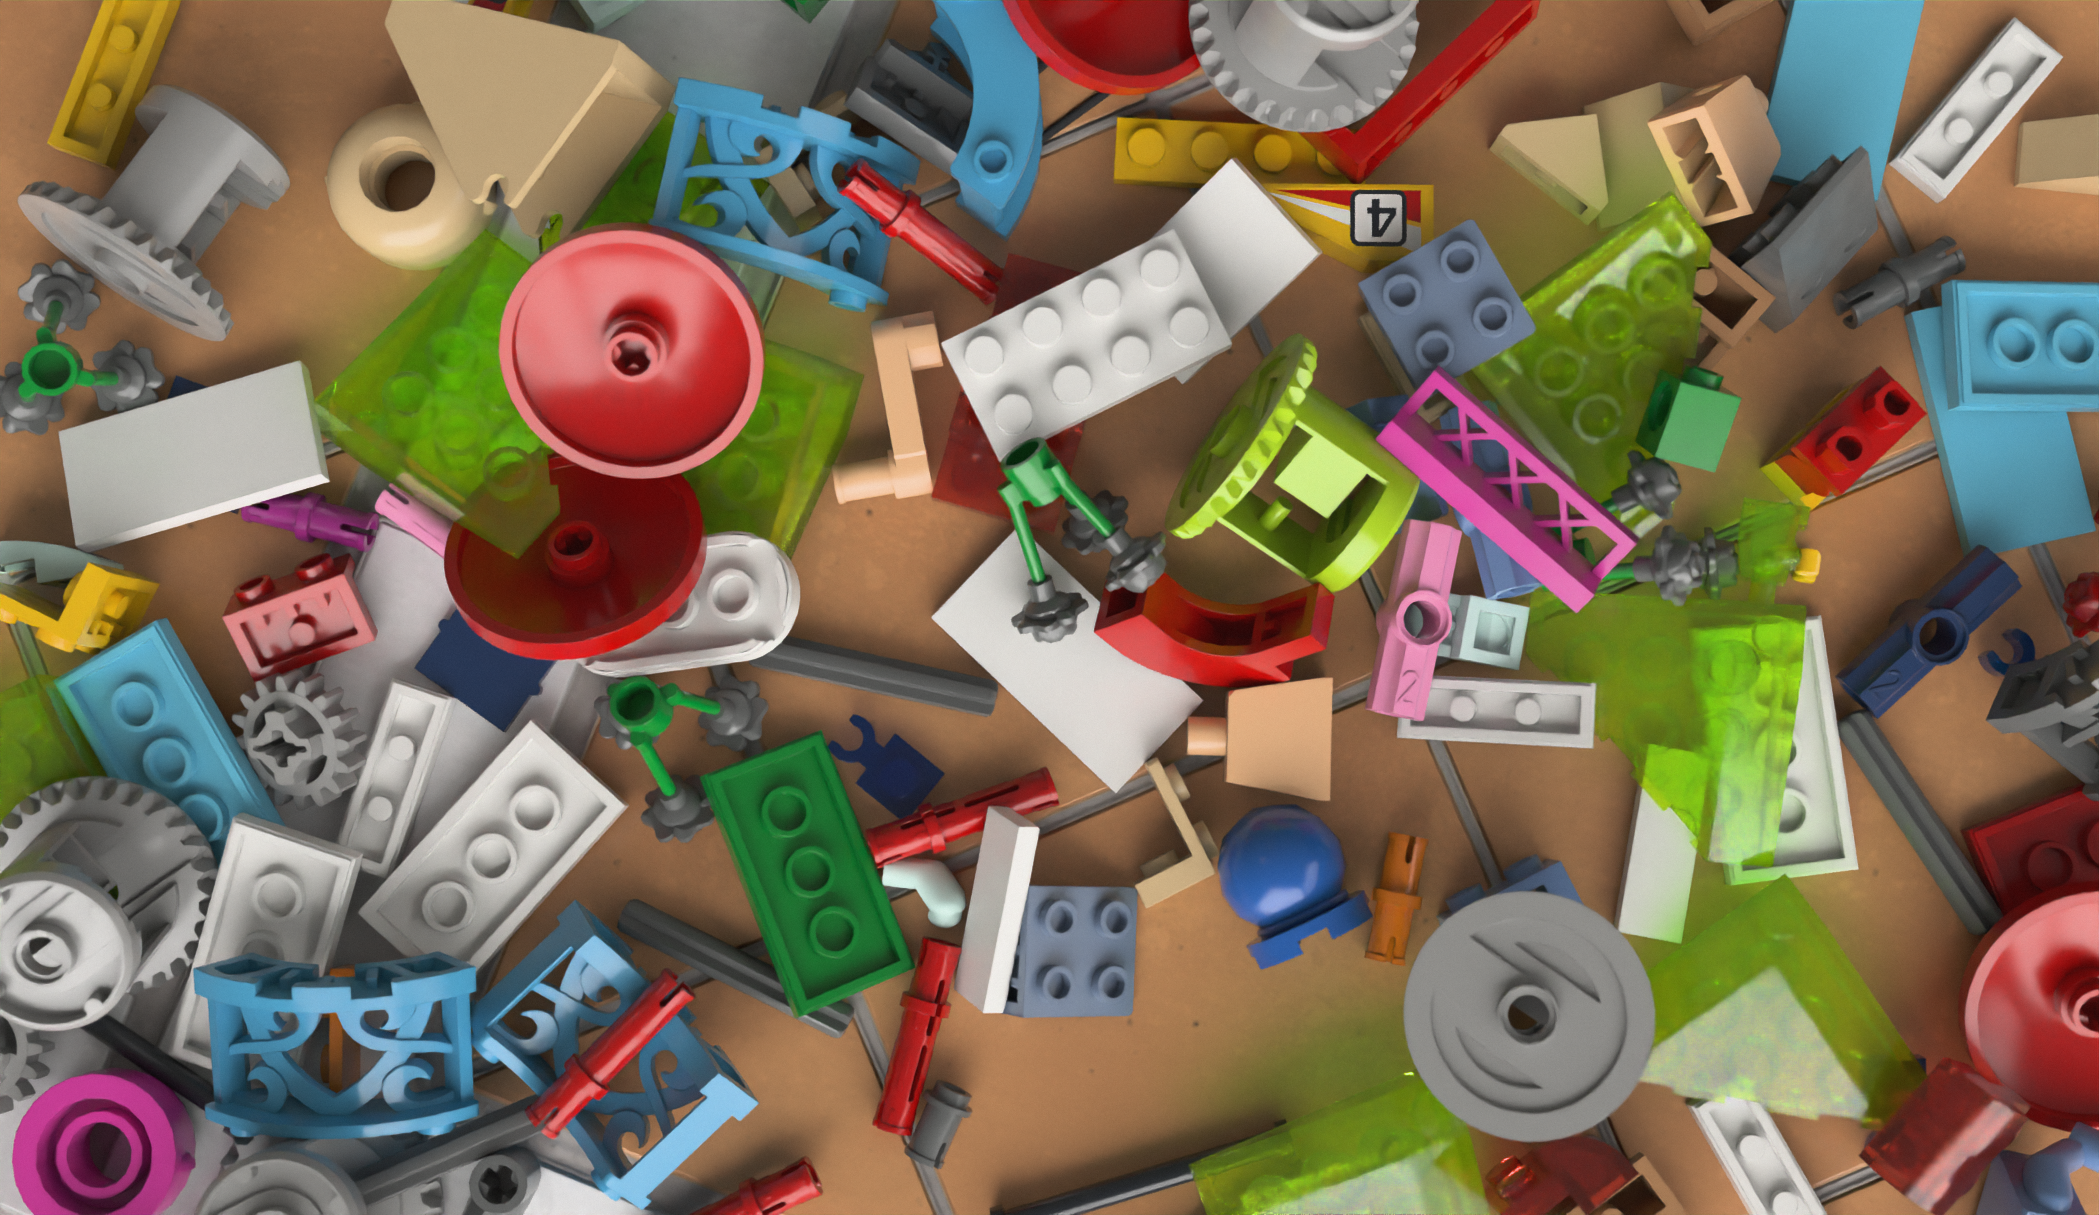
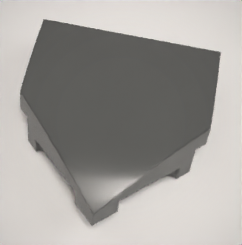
(913, 100)

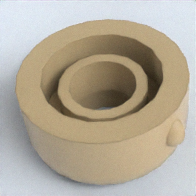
(356, 183)

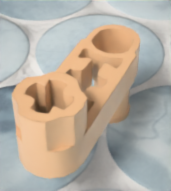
(900, 348)

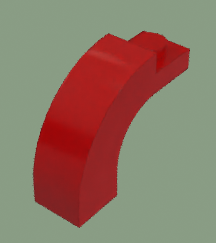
(1215, 640)

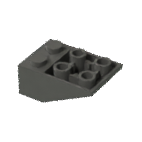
(1810, 235)

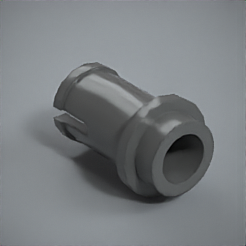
(938, 1123)

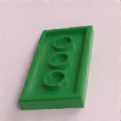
(807, 873)

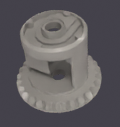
(1304, 59)
(165, 208)
(62, 936)
(1561, 970)
(310, 1178)

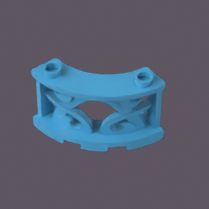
(731, 126)
(1005, 130)
(253, 989)
(701, 1069)

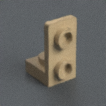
(795, 186)
(1167, 873)

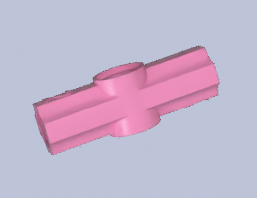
(1424, 578)

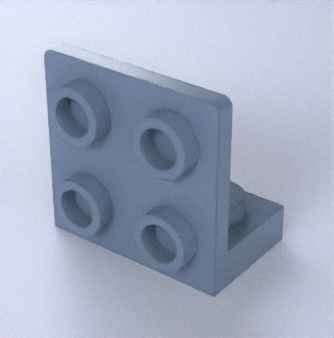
(1446, 305)
(1075, 953)

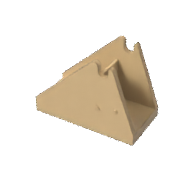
(528, 105)

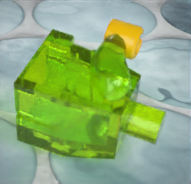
(1769, 547)

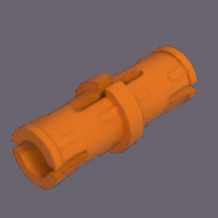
(1396, 898)

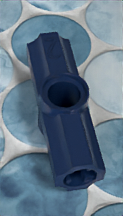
(1959, 606)

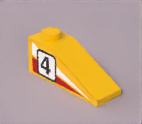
(1361, 222)

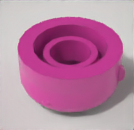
(54, 1154)

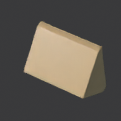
(1631, 157)

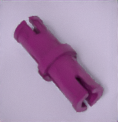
(315, 518)

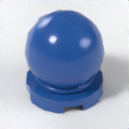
(1287, 878)

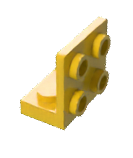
(99, 609)

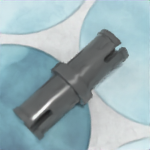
(1899, 282)

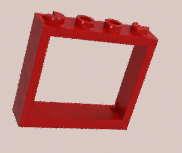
(1363, 152)

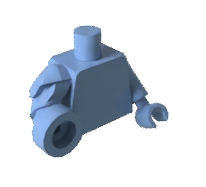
(2040, 1181)

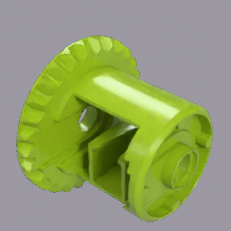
(1316, 465)

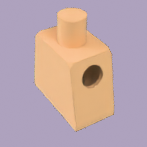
(1718, 148)
(1272, 737)

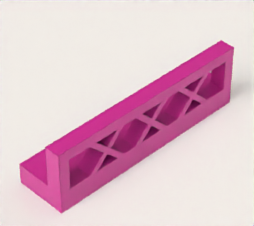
(1491, 506)

